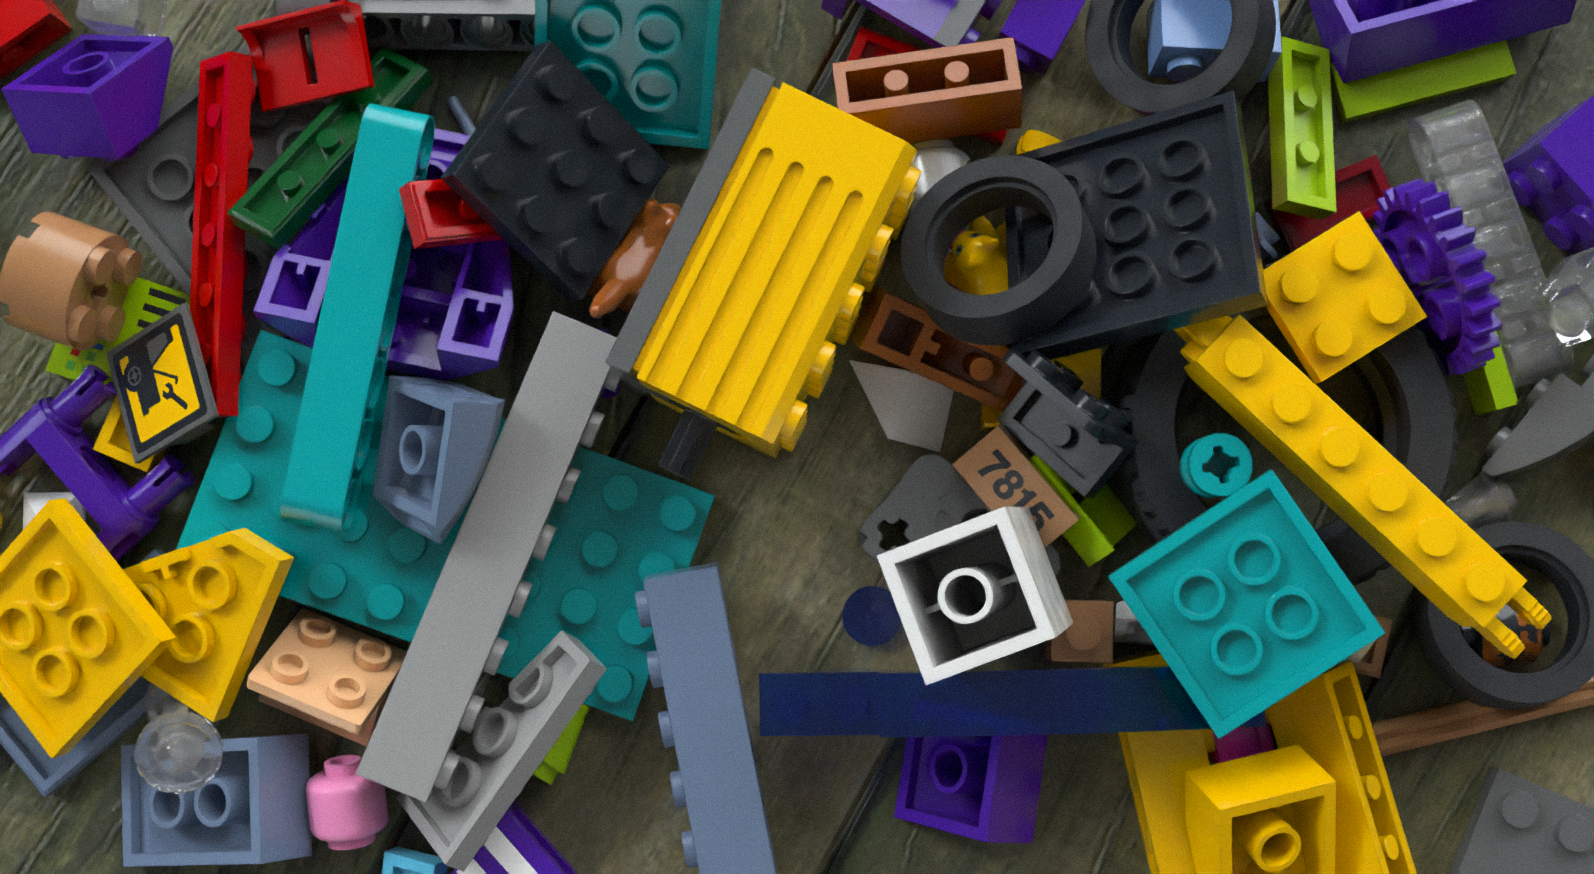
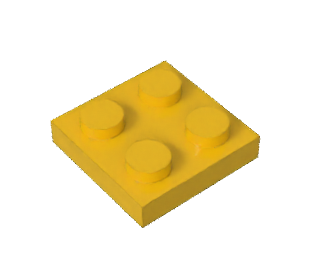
(1339, 298)

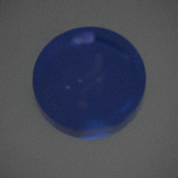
(871, 616)

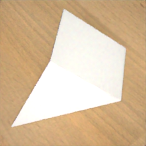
(906, 404)

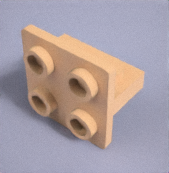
(328, 675)

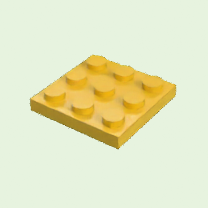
(70, 628)

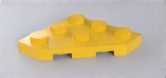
(217, 607)

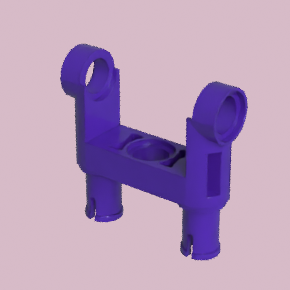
(57, 434)

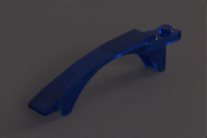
(978, 702)

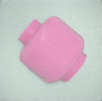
(345, 806)

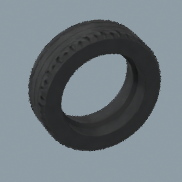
(1409, 408)

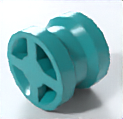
(1202, 468)

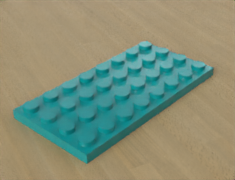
(383, 573)

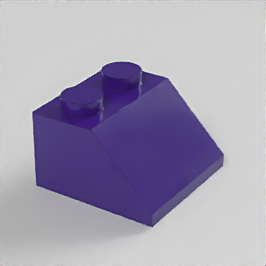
(93, 96)
(973, 785)

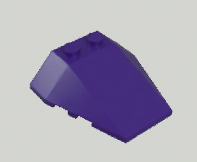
(451, 303)

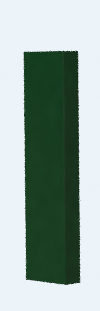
(323, 153)

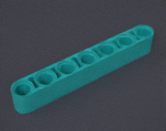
(356, 321)

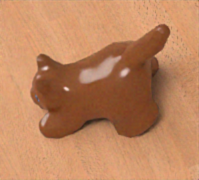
(632, 259)

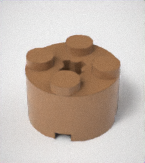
(68, 281)

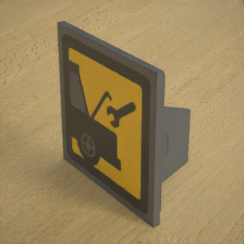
(163, 385)

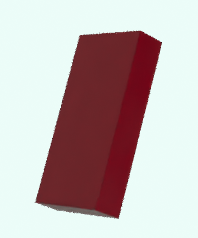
(1356, 190)

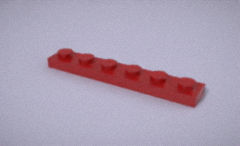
(218, 245)

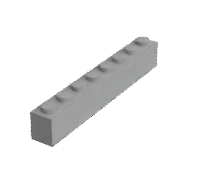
(489, 561)

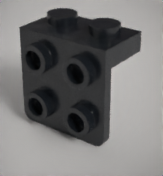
(1066, 424)

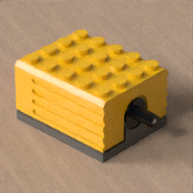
(764, 270)

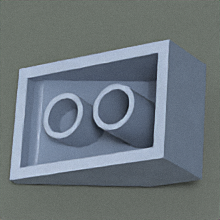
(243, 816)

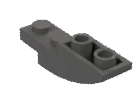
(1556, 424)

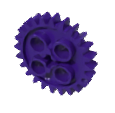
(1442, 271)

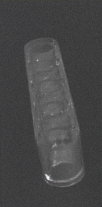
(1461, 157)

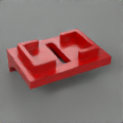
(283, 59)

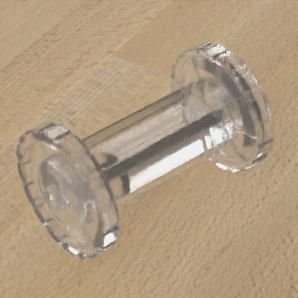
(177, 746)

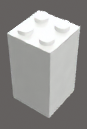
(975, 592)

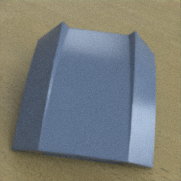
(433, 451)

